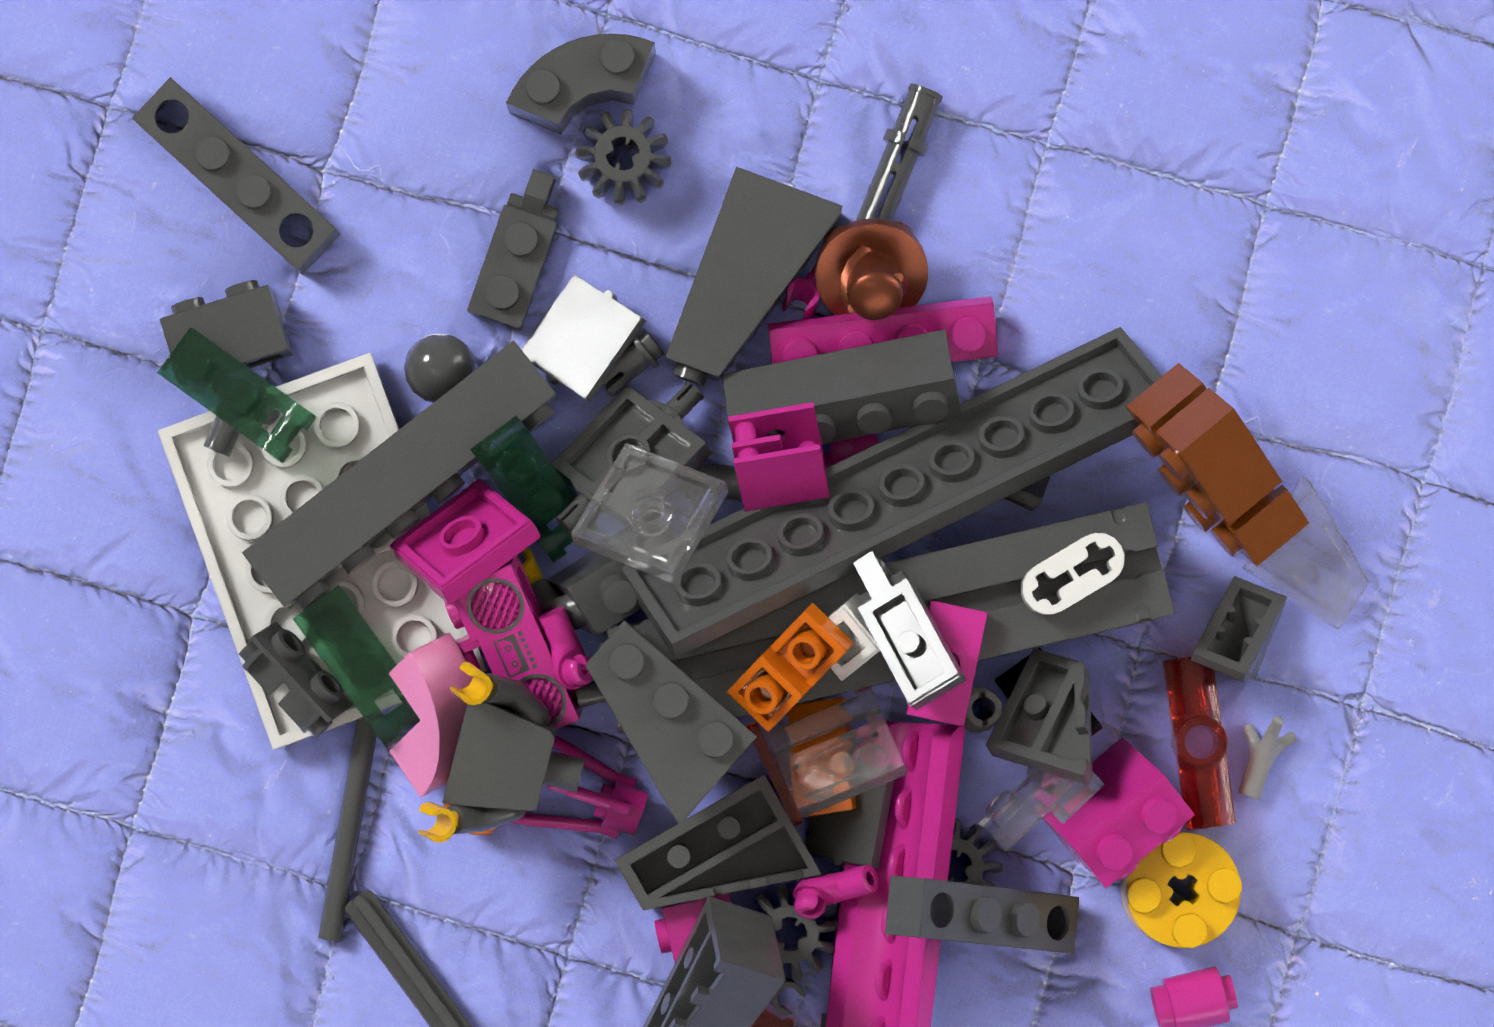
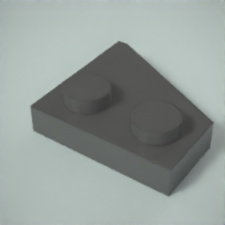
(1048, 719)

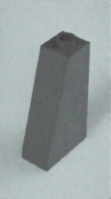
(752, 256)

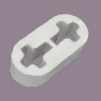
(1079, 586)

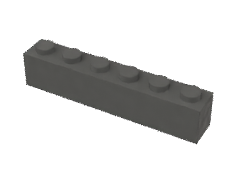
(397, 479)

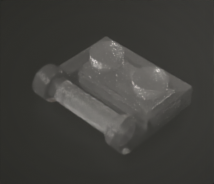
(841, 764)

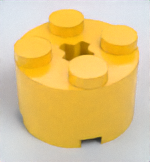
(1213, 886)

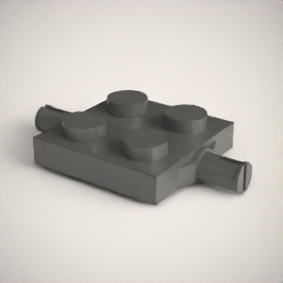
(632, 421)

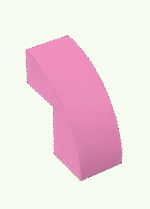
(425, 682)

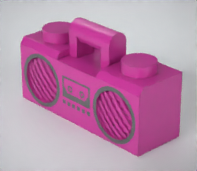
(504, 622)

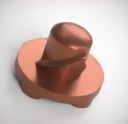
(871, 268)

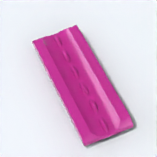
(881, 975)

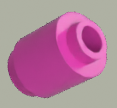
(1194, 999)

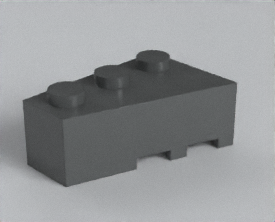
(668, 718)

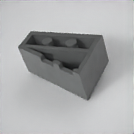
(719, 850)
(723, 971)

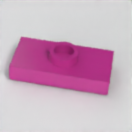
(963, 633)

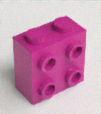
(1124, 817)

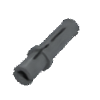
(921, 106)

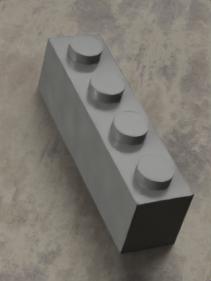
(856, 388)

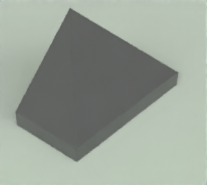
(1240, 630)

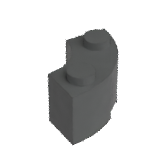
(579, 76)

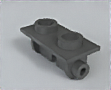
(279, 658)

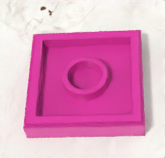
(464, 541)

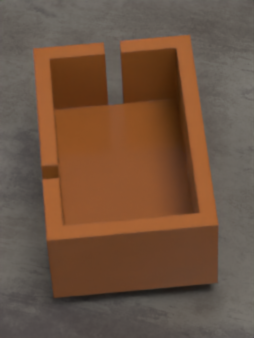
(1215, 465)

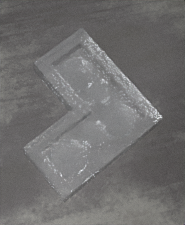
(1016, 812)

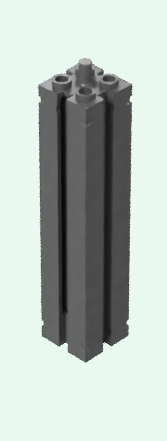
(971, 576)

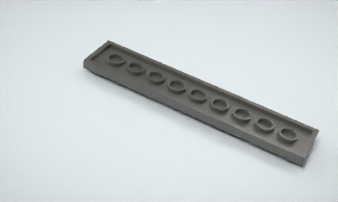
(901, 492)

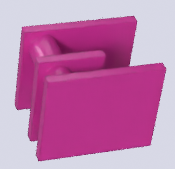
(774, 467)

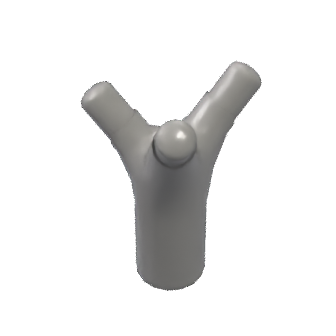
(1262, 756)

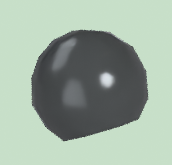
(437, 365)

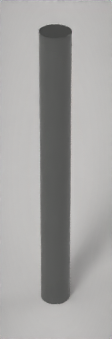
(348, 832)

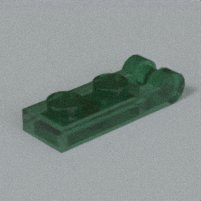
(235, 393)
(527, 481)
(356, 661)

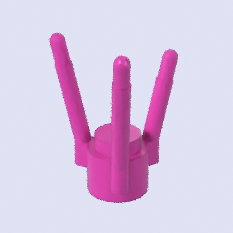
(617, 806)

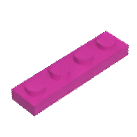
(967, 323)

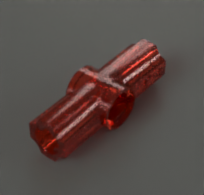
(1206, 780)

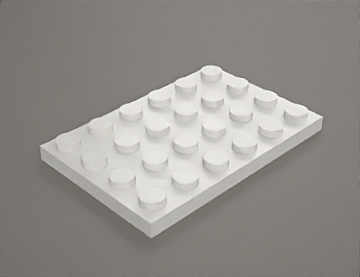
(251, 492)

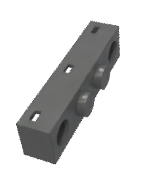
(236, 176)
(981, 914)

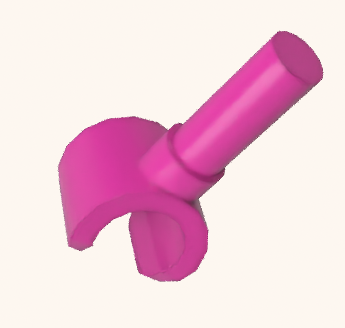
(803, 290)

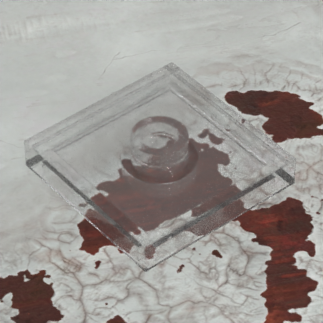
(650, 513)

